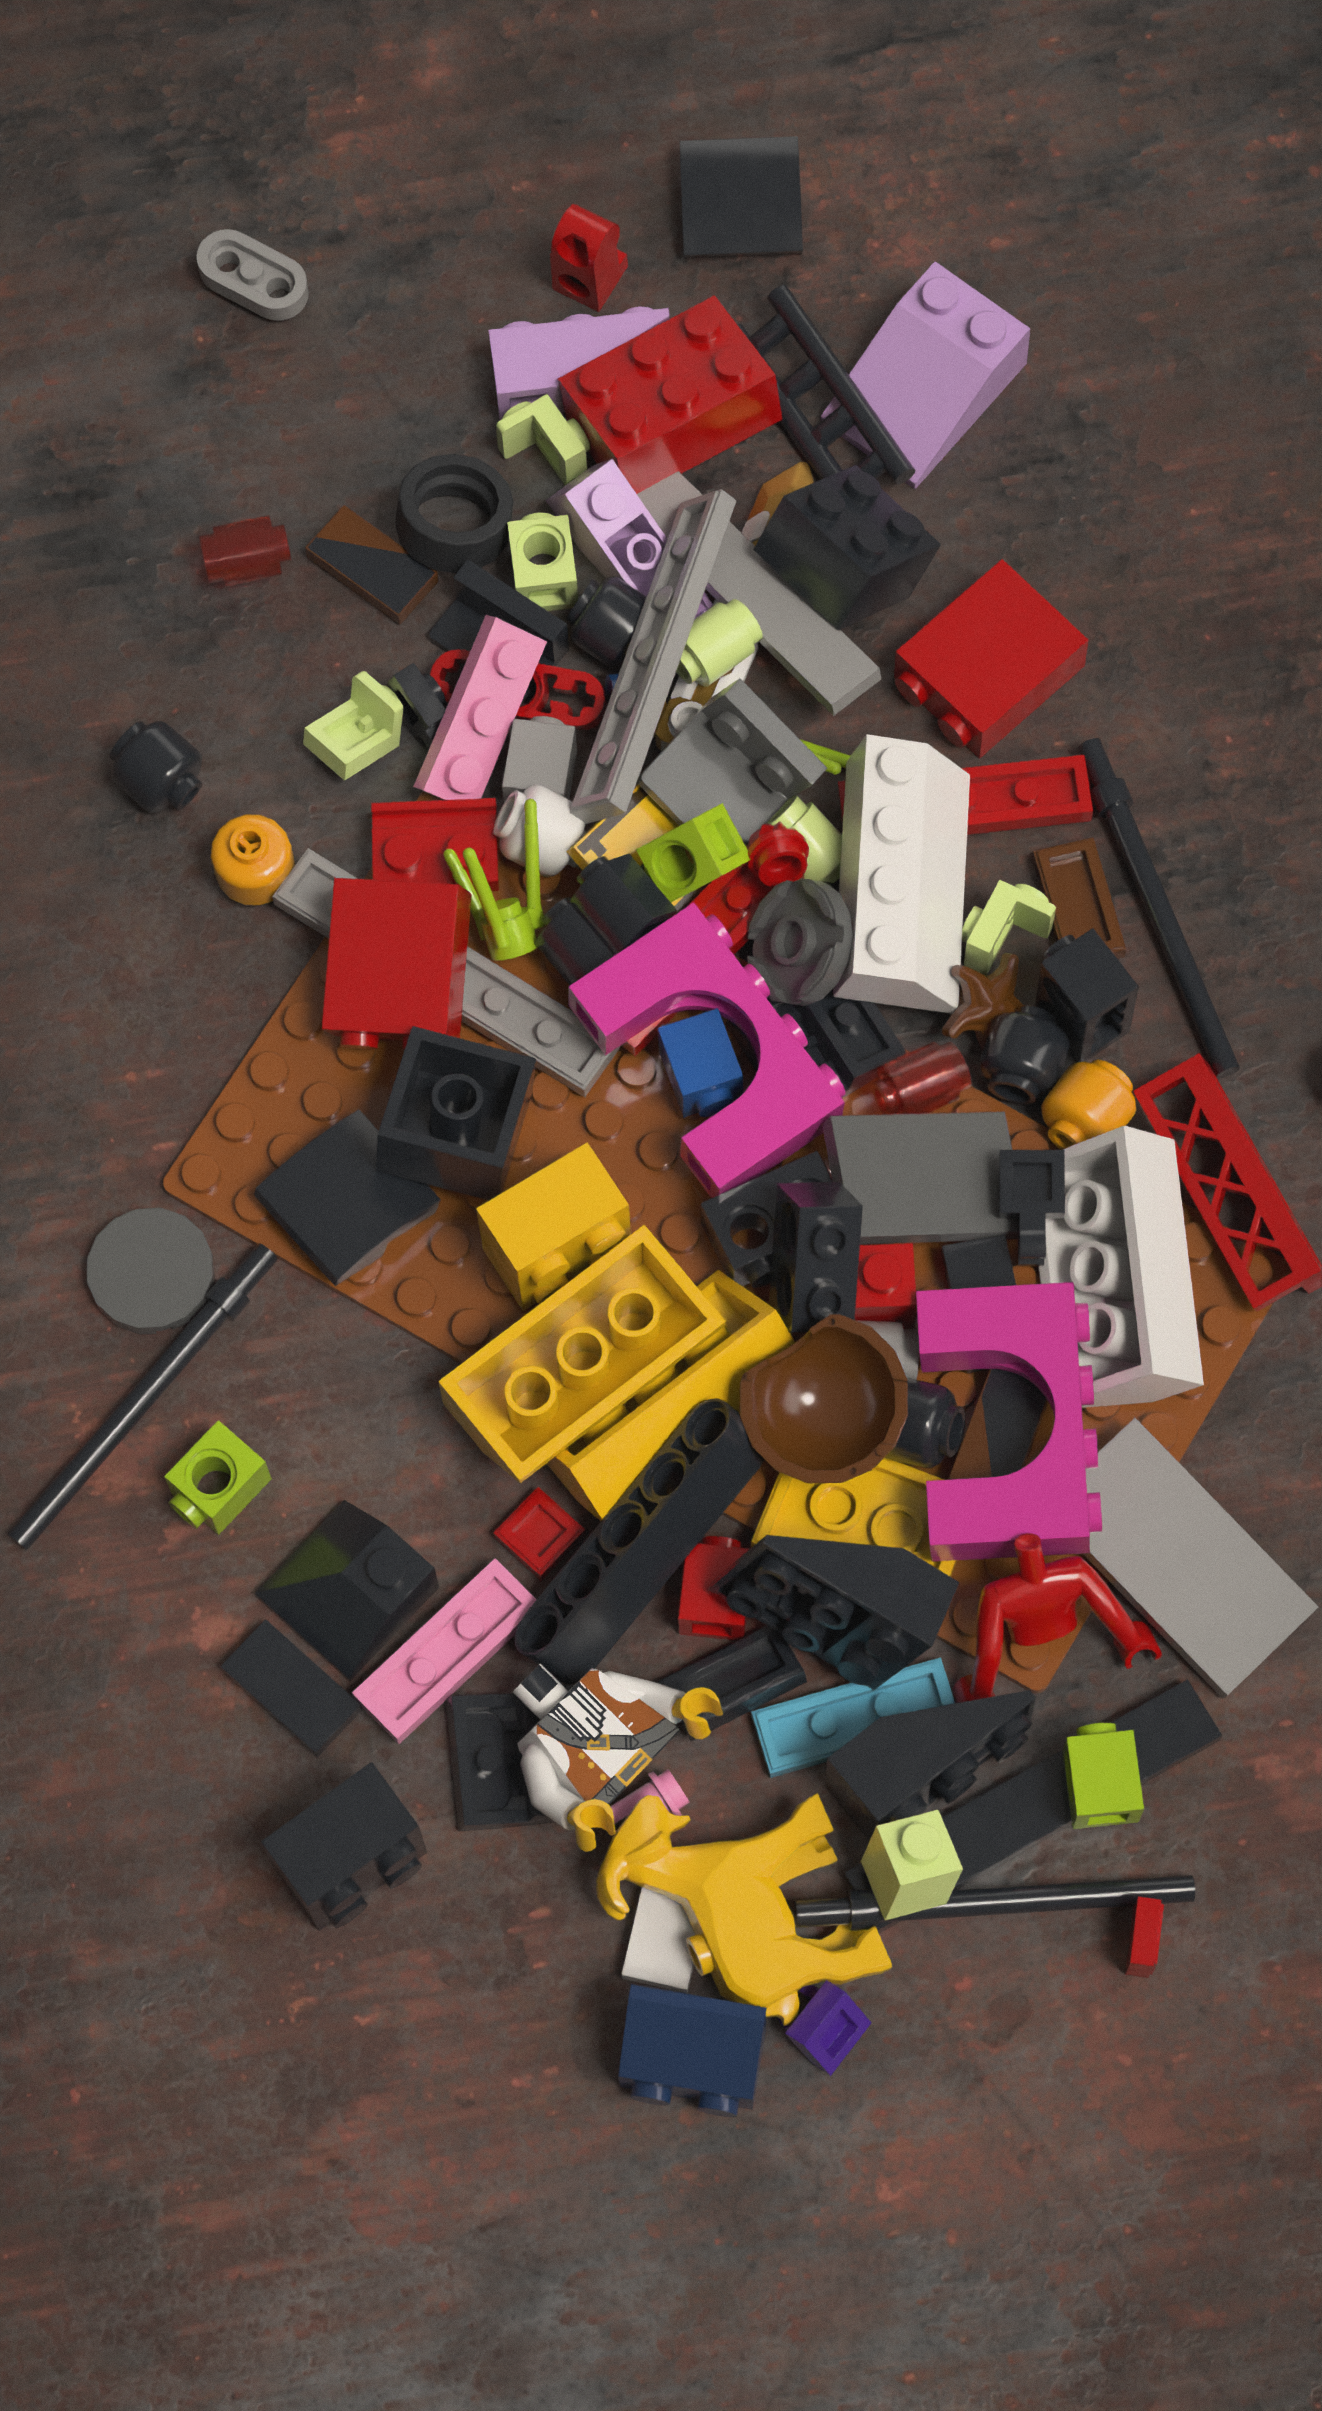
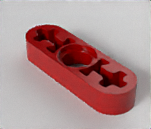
(567, 683)

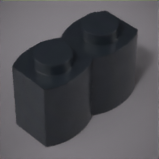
(603, 917)

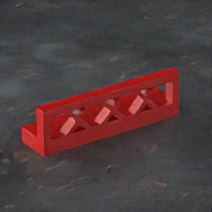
(1253, 1172)

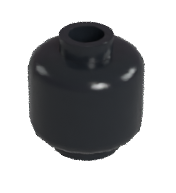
(606, 619)
(156, 766)
(1024, 1055)
(932, 1426)

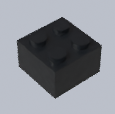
(847, 546)
(455, 1114)
(346, 1848)

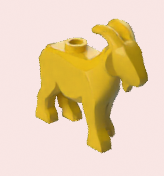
(737, 1905)

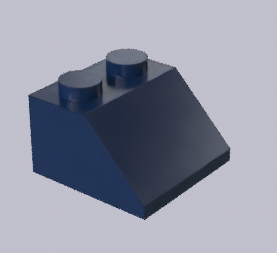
(691, 2050)

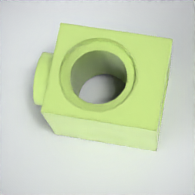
(548, 585)

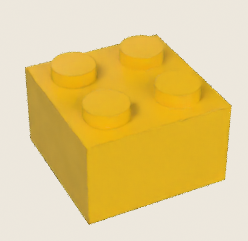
(553, 1225)

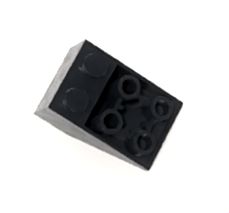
(843, 1601)
(924, 1755)

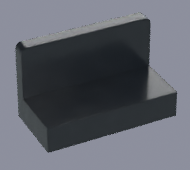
(483, 594)

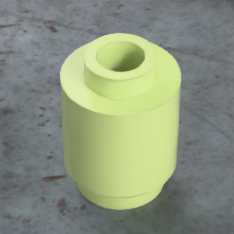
(718, 642)
(821, 836)

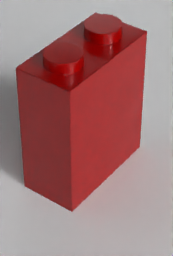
(989, 659)
(395, 960)

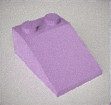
(936, 367)

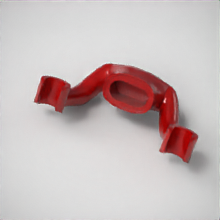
(1040, 1609)

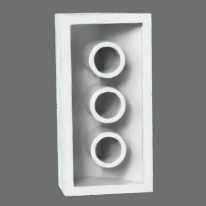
(903, 874)
(1130, 1264)

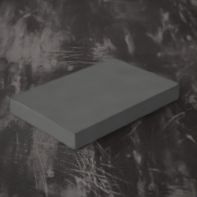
(922, 1174)

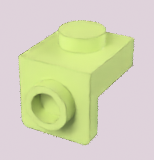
(542, 423)
(357, 729)
(989, 927)

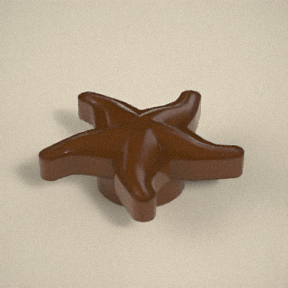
(983, 998)

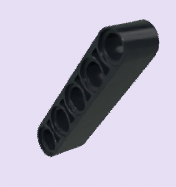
(639, 1543)

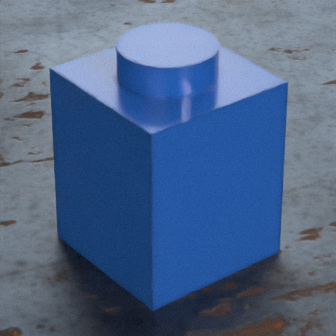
(700, 1064)

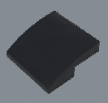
(741, 197)
(840, 1033)
(338, 1202)
(487, 1761)

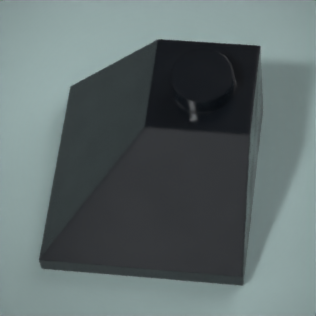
(349, 1588)

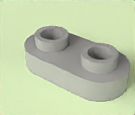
(255, 278)

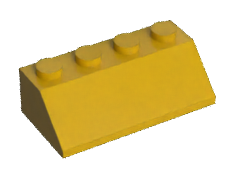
(579, 1355)
(618, 1449)

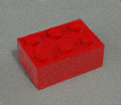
(673, 395)

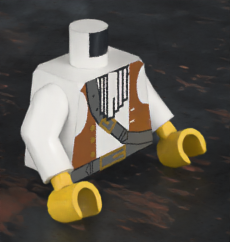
(599, 1741)

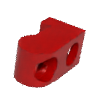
(587, 250)

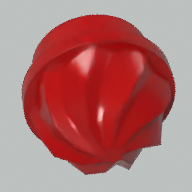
(777, 854)

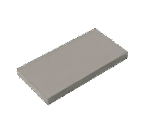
(1188, 1562)

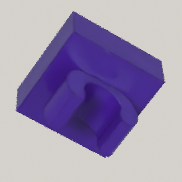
(827, 2026)

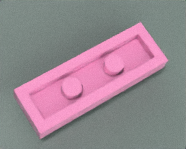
(480, 711)
(445, 1651)

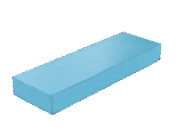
(819, 1724)

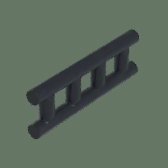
(853, 405)

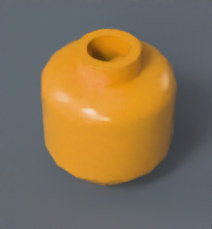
(251, 858)
(1088, 1103)

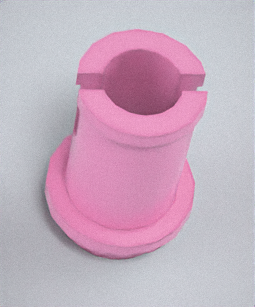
(662, 1786)

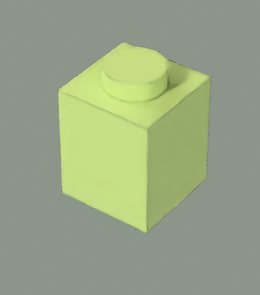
(911, 1864)

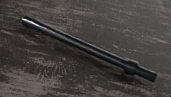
(1114, 803)
(224, 1302)
(862, 1911)

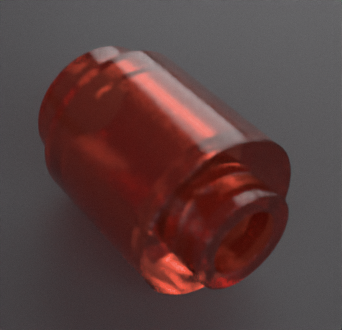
(245, 551)
(921, 1080)

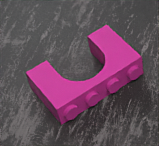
(692, 968)
(1036, 1336)

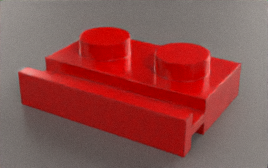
(414, 835)

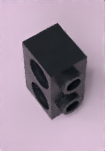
(1086, 993)
(753, 1208)
(814, 1253)

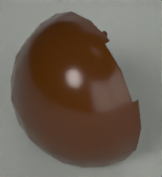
(826, 1403)

